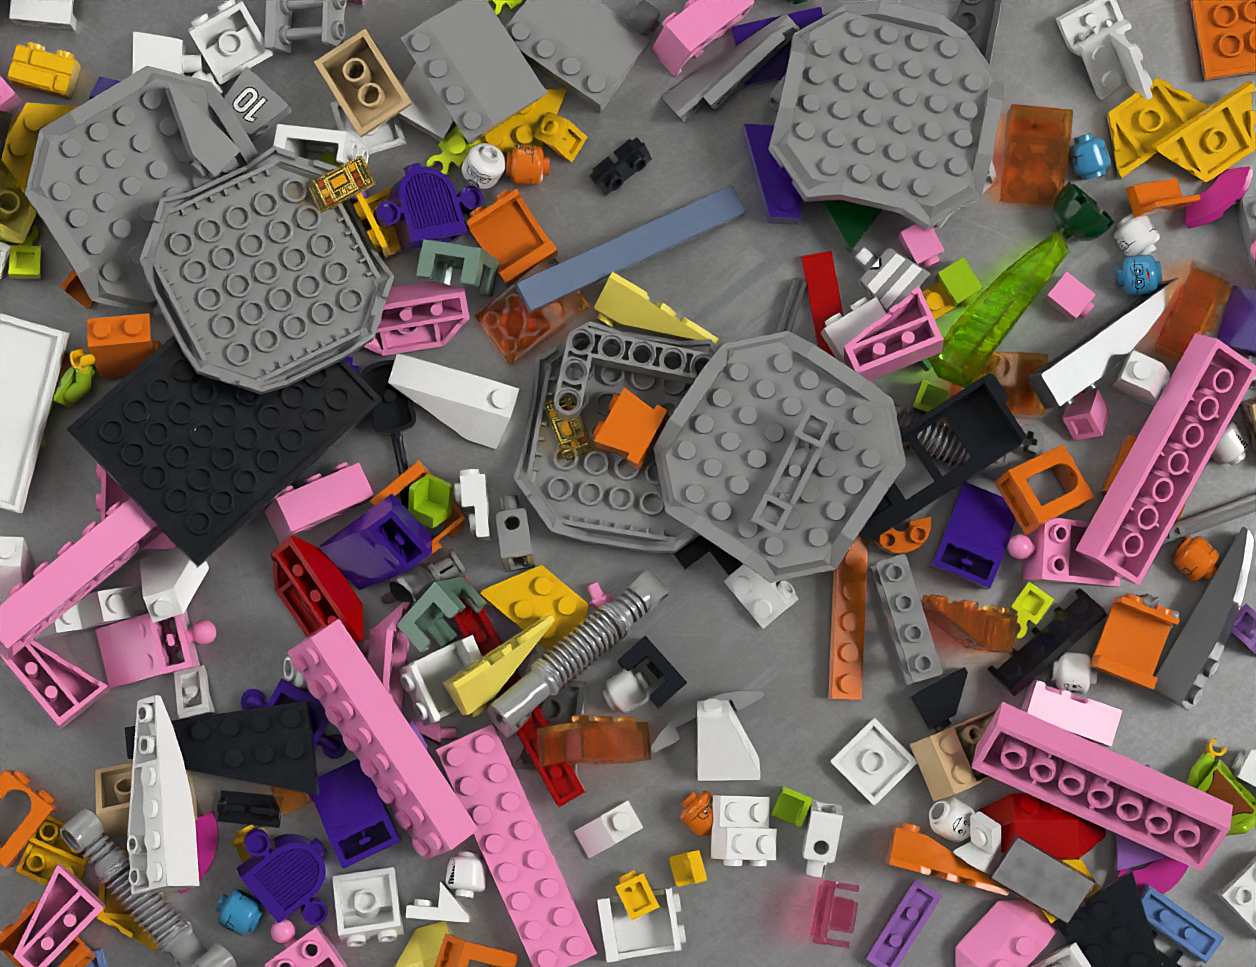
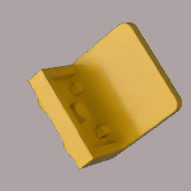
(383, 239)

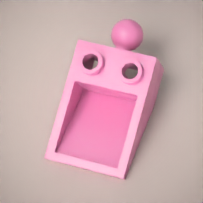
(1051, 555)
(146, 650)
(296, 952)

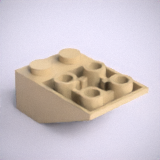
(949, 754)

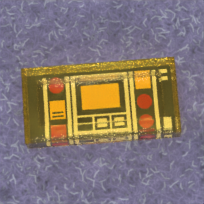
(341, 184)
(570, 435)

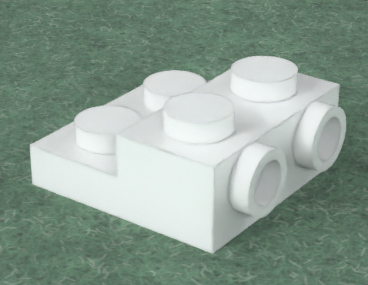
(229, 40)
(473, 496)
(742, 830)
(367, 906)

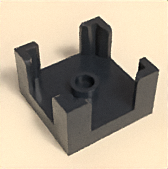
(658, 666)

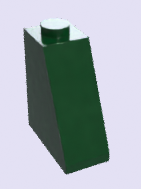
(849, 220)

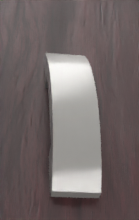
(794, 471)
(669, 734)

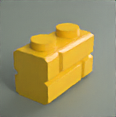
(44, 70)

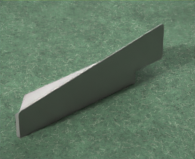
(731, 70)

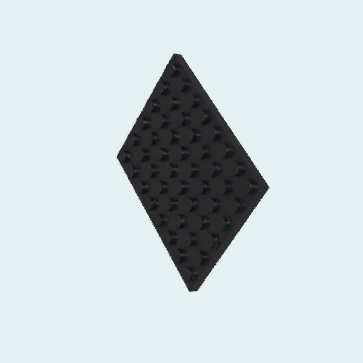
(210, 452)

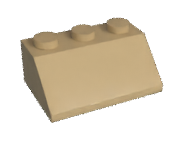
(113, 798)

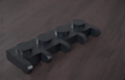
(1048, 643)

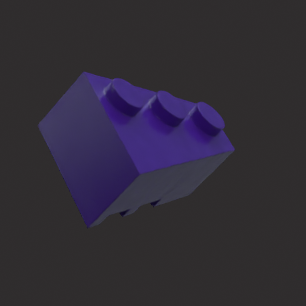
(779, 196)

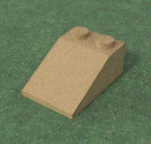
(363, 82)

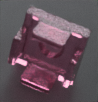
(833, 913)

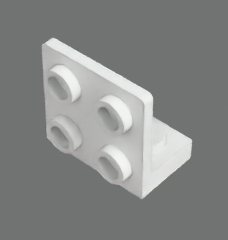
(1114, 64)

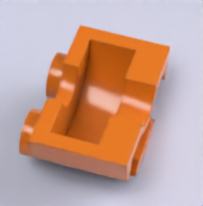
(907, 541)

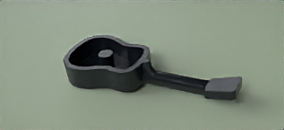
(392, 415)

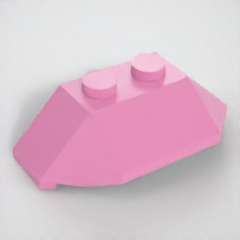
(419, 318)
(388, 651)
(1006, 936)

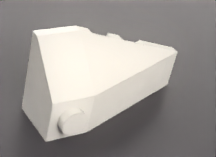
(464, 402)

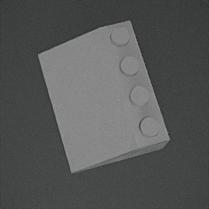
(578, 45)
(474, 67)

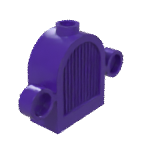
(426, 207)
(288, 693)
(285, 874)

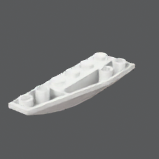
(161, 807)

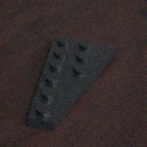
(250, 745)
(1113, 927)

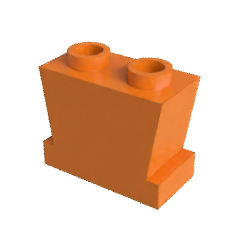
(630, 428)

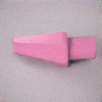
(598, 596)
(434, 731)

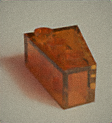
(1193, 309)
(594, 741)

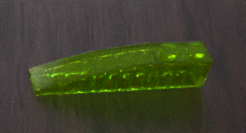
(996, 312)

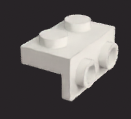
(1090, 20)
(760, 597)

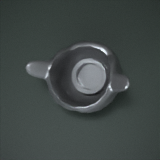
(408, 586)

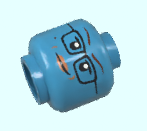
(1089, 157)
(1140, 275)
(239, 912)

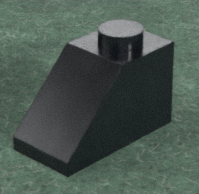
(939, 701)

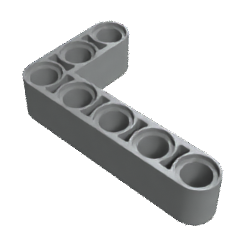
(623, 361)

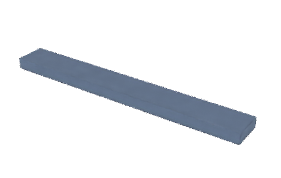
(630, 249)

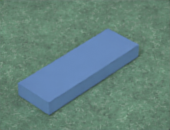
(1179, 924)

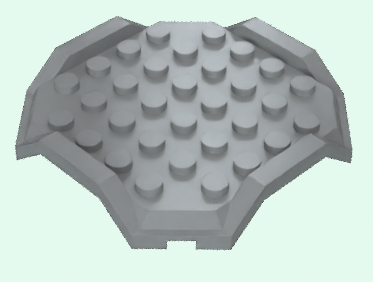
(888, 112)
(108, 167)
(261, 277)
(735, 432)
(599, 493)

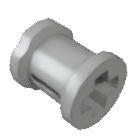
(450, 559)

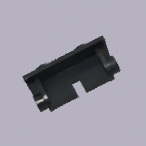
(631, 158)
(249, 809)

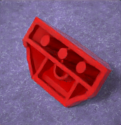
(315, 588)
(1044, 825)

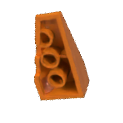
(924, 855)

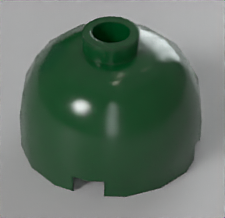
(1079, 214)

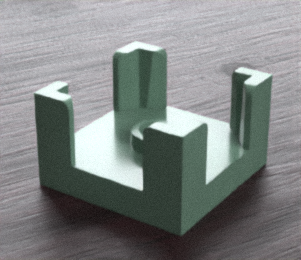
(440, 258)
(437, 601)

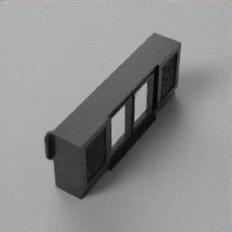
(983, 428)

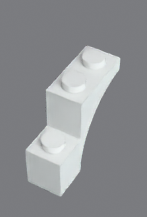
(99, 609)

